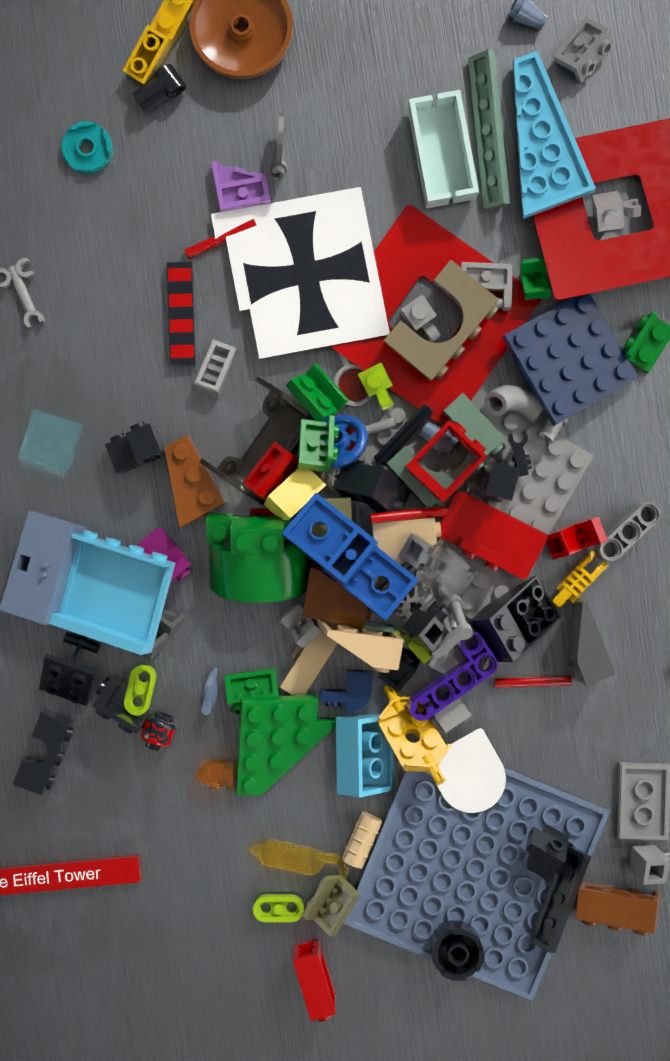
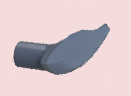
(209, 692)

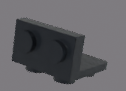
(109, 709)

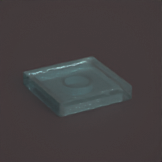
(50, 441)

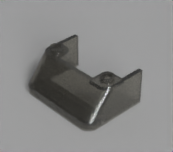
(281, 428)

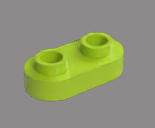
(141, 689)
(278, 910)

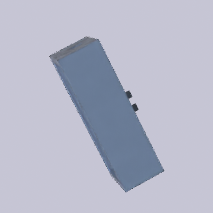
(40, 567)

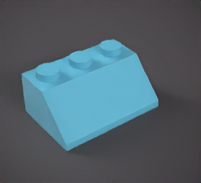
(362, 756)

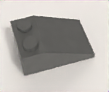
(586, 648)

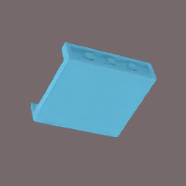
(114, 593)

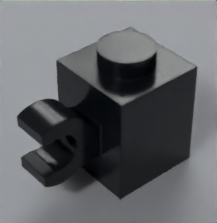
(426, 628)

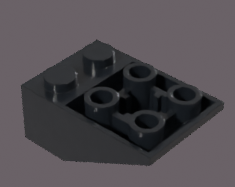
(515, 620)

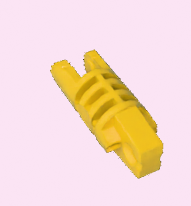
(577, 581)

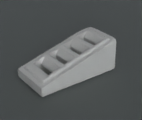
(208, 389)

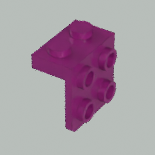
(160, 542)

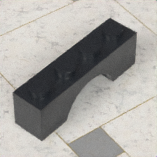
(497, 481)

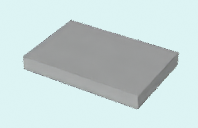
(643, 801)

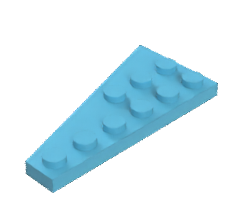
(547, 151)

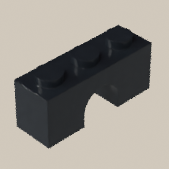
(38, 774)

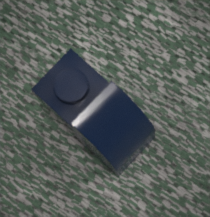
(355, 695)

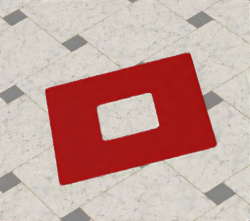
(420, 248)
(571, 254)

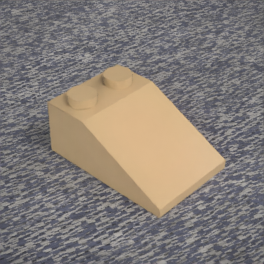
(374, 647)

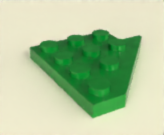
(274, 738)

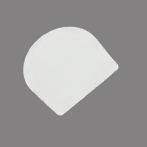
(472, 774)

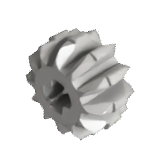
(421, 596)

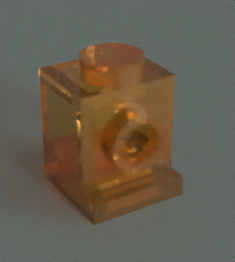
(216, 773)

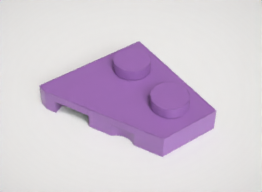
(239, 188)

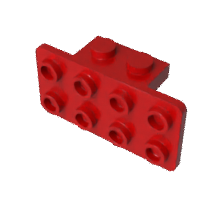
(491, 535)

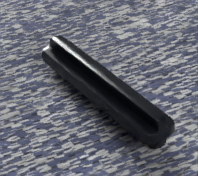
(403, 434)

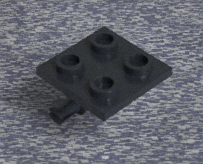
(66, 677)

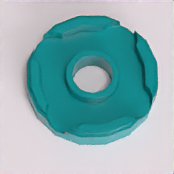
(97, 158)

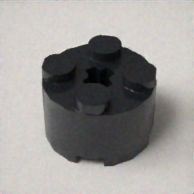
(466, 960)

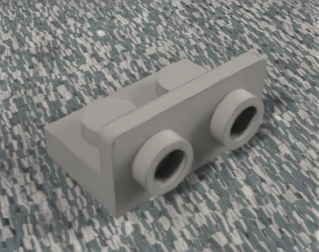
(584, 48)

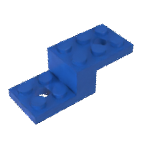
(350, 556)

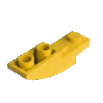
(158, 39)

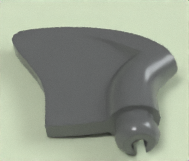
(278, 166)

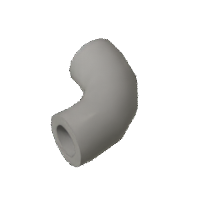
(513, 399)

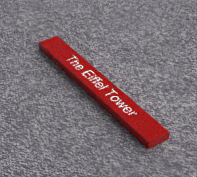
(70, 875)

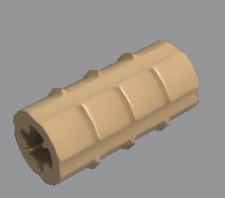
(361, 840)

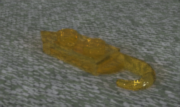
(296, 857)

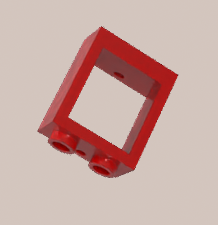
(427, 480)
(314, 980)

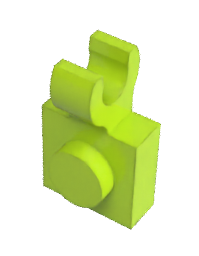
(376, 382)
(419, 651)

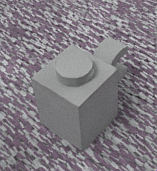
(610, 210)
(419, 316)
(450, 715)
(649, 864)

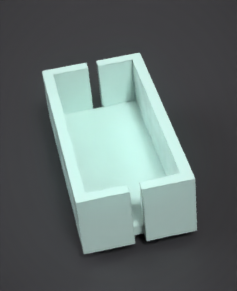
(442, 149)

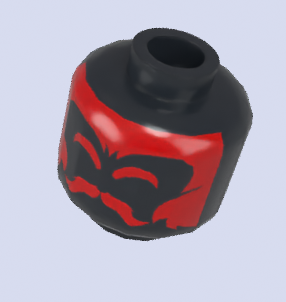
(158, 730)

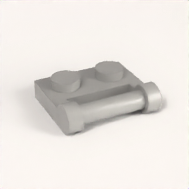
(493, 278)
(461, 632)

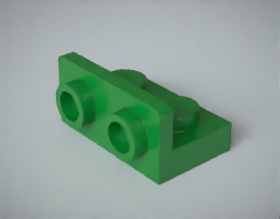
(648, 342)
(317, 393)
(248, 685)

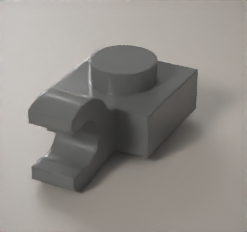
(419, 554)

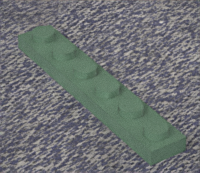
(489, 130)

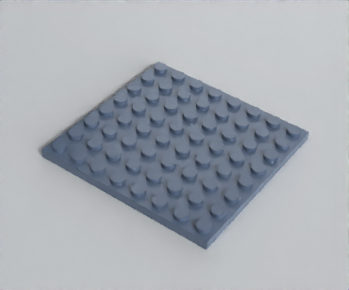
(471, 869)

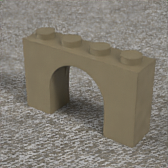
(475, 305)

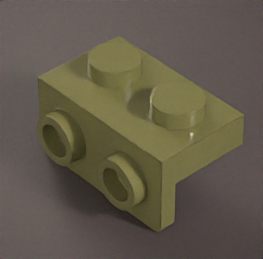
(331, 903)

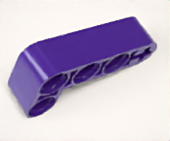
(449, 680)

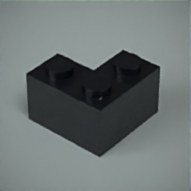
(136, 448)
(372, 486)

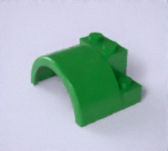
(257, 563)

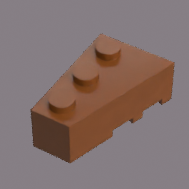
(191, 482)
(618, 908)

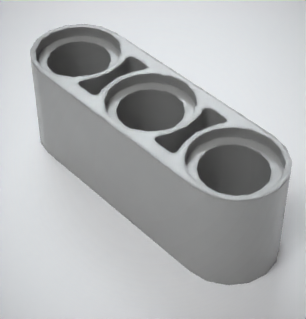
(638, 527)

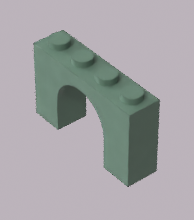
(477, 428)

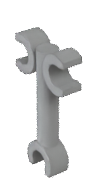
(14, 275)

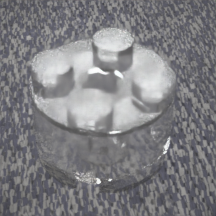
(456, 574)

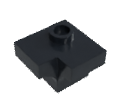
(546, 851)

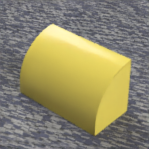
(294, 493)

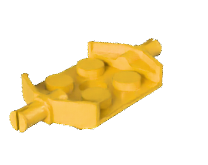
(418, 756)

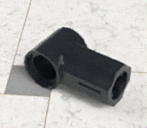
(164, 85)

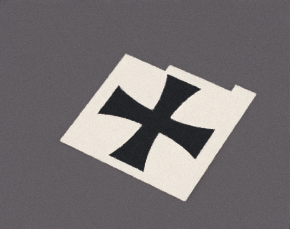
(306, 272)

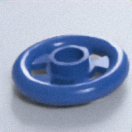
(344, 440)

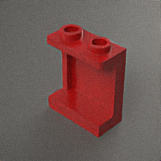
(271, 471)

